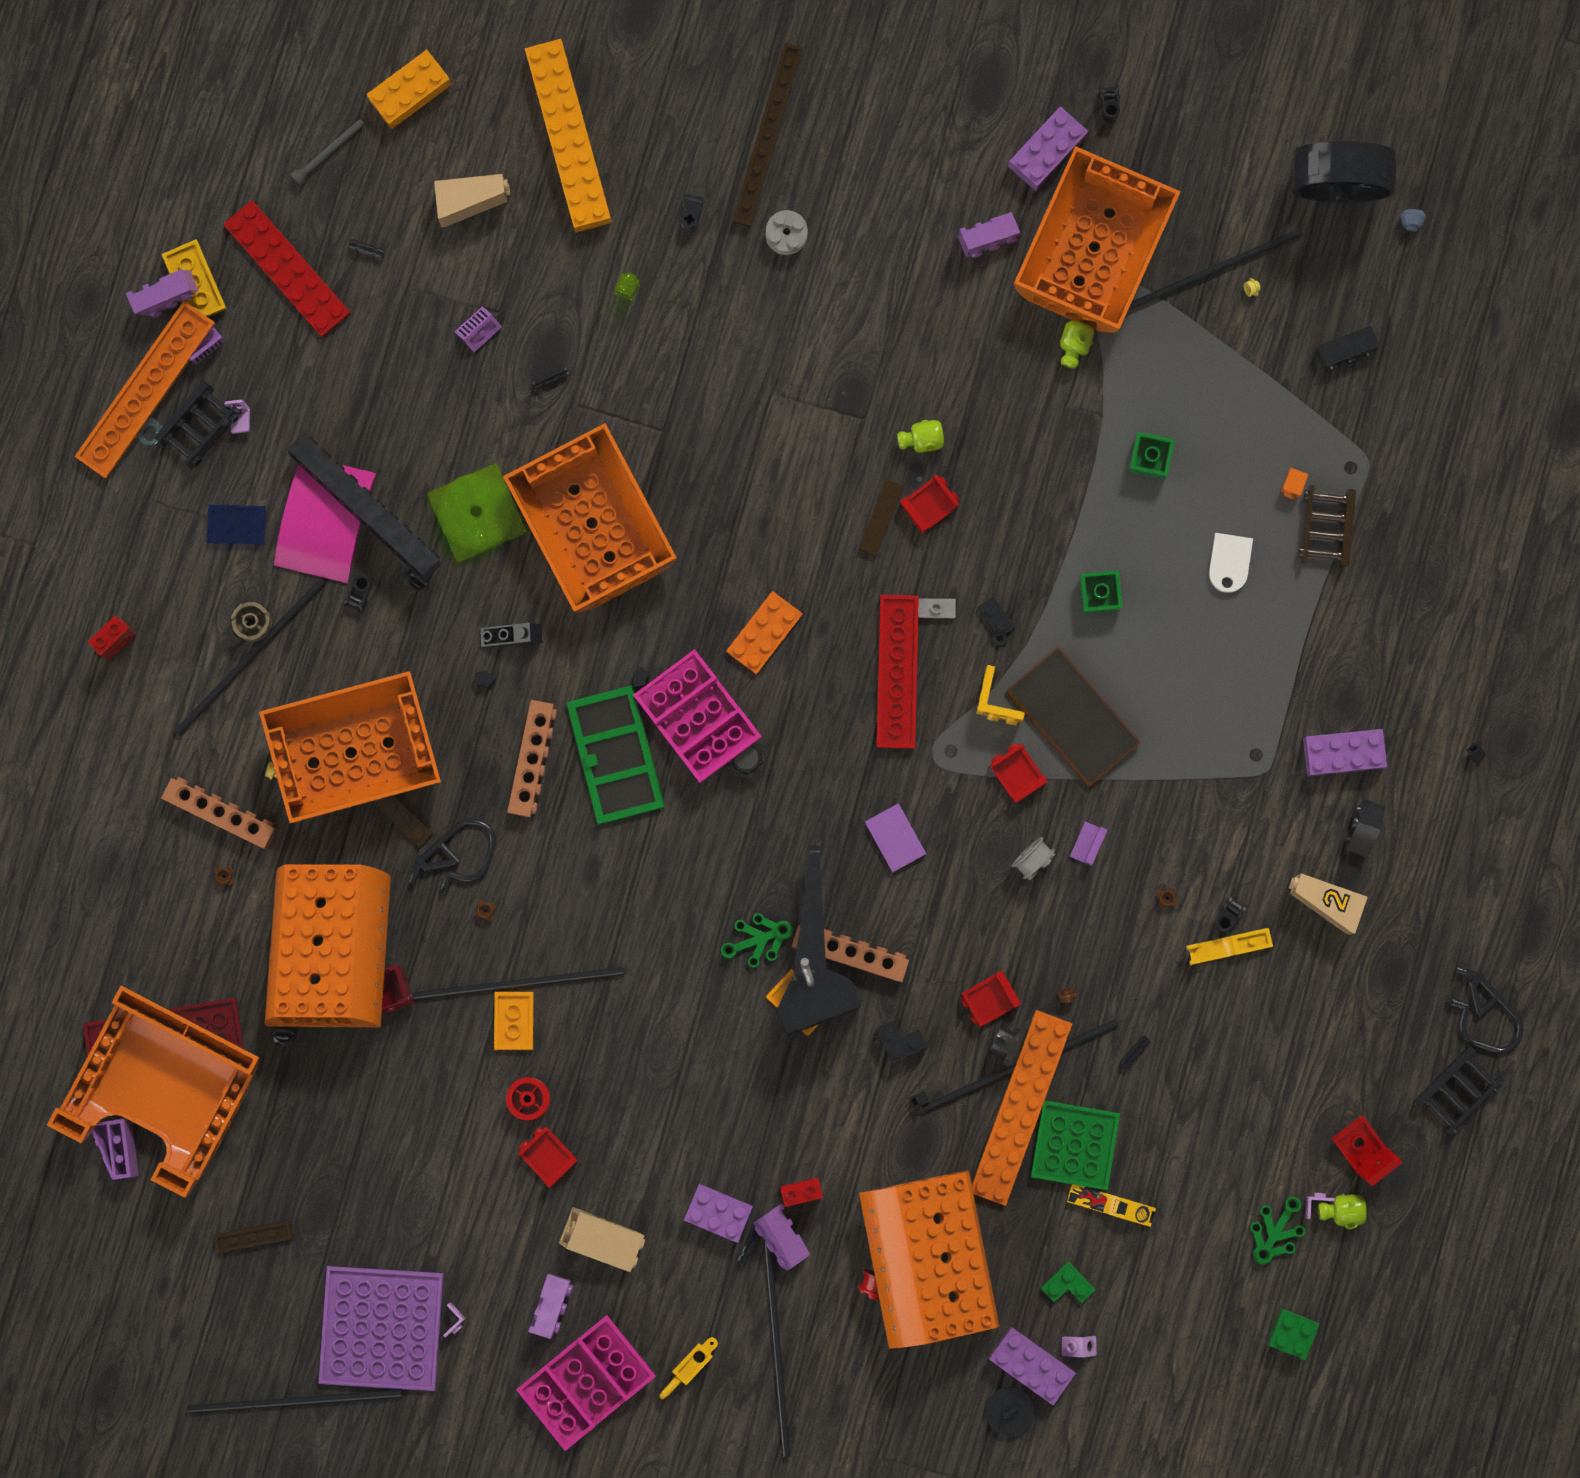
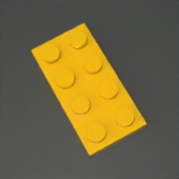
(191, 258)

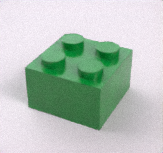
(1151, 455)
(1100, 592)
(1292, 1333)

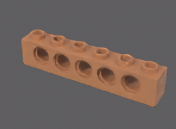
(536, 710)
(173, 795)
(895, 973)

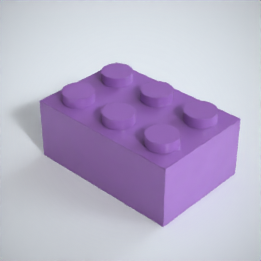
(718, 1213)

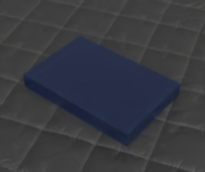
(236, 524)

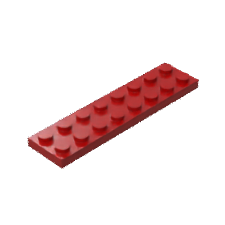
(287, 268)
(897, 671)

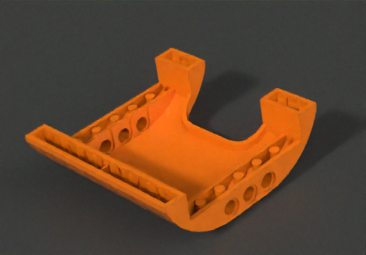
(164, 1079)

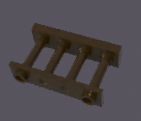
(1343, 537)

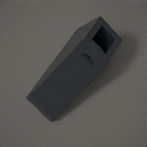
(511, 635)

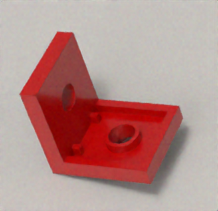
(1372, 1158)

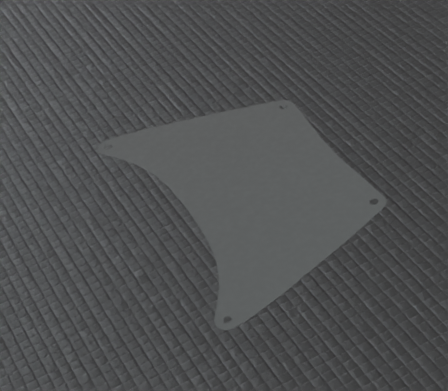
(1182, 662)

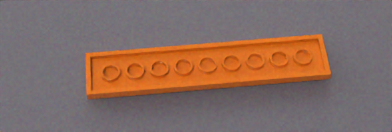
(145, 390)
(1020, 1107)

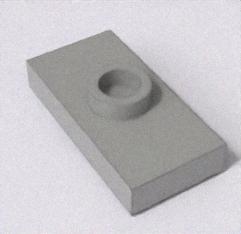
(937, 608)

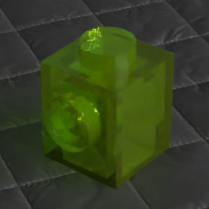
(627, 286)

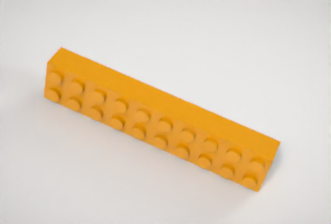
(568, 135)

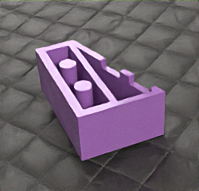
(989, 235)
(163, 294)
(117, 1147)
(781, 1238)
(551, 1306)

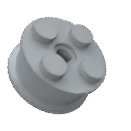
(790, 222)
(1033, 858)

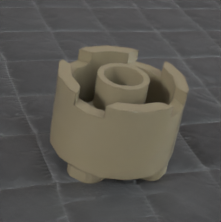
(251, 611)

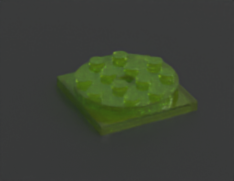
(494, 525)

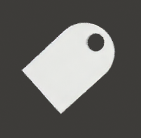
(1230, 560)

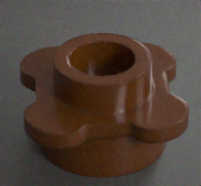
(221, 871)
(1163, 902)
(480, 910)
(1067, 995)

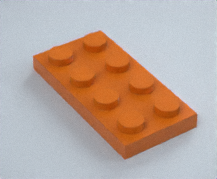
(764, 632)

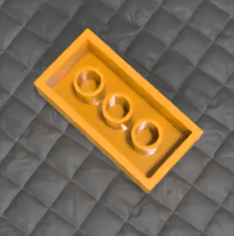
(409, 89)

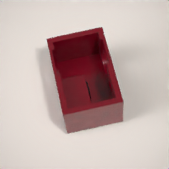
(395, 990)

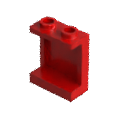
(930, 503)
(111, 638)
(1017, 772)
(990, 999)
(547, 1156)
(801, 1192)

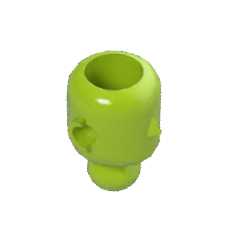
(1075, 341)
(924, 436)
(1346, 1210)

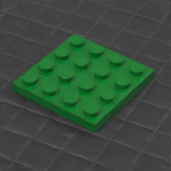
(1075, 1145)

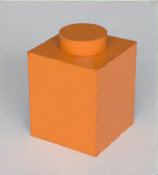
(1294, 483)

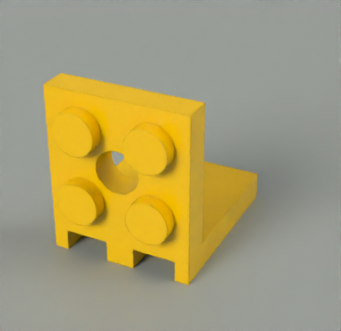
(992, 712)

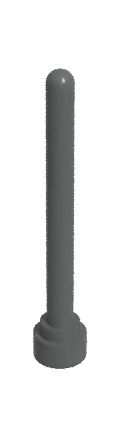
(300, 175)

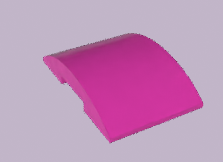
(317, 530)
(697, 716)
(586, 1382)

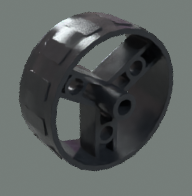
(1343, 172)

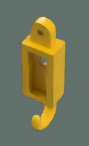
(689, 1367)

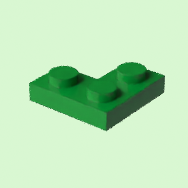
(1068, 1279)

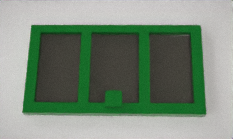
(615, 755)

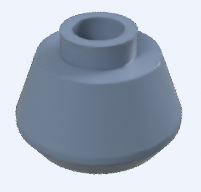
(1412, 219)

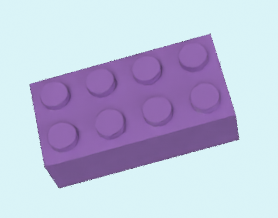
(1048, 148)
(1345, 752)
(1031, 1365)

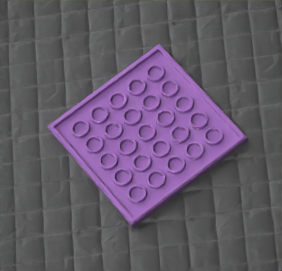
(381, 1328)

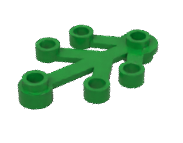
(760, 938)
(1275, 1233)

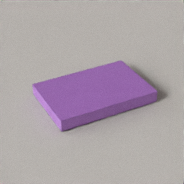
(895, 837)

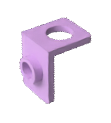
(243, 422)
(1317, 1196)
(457, 1326)
(1078, 1346)

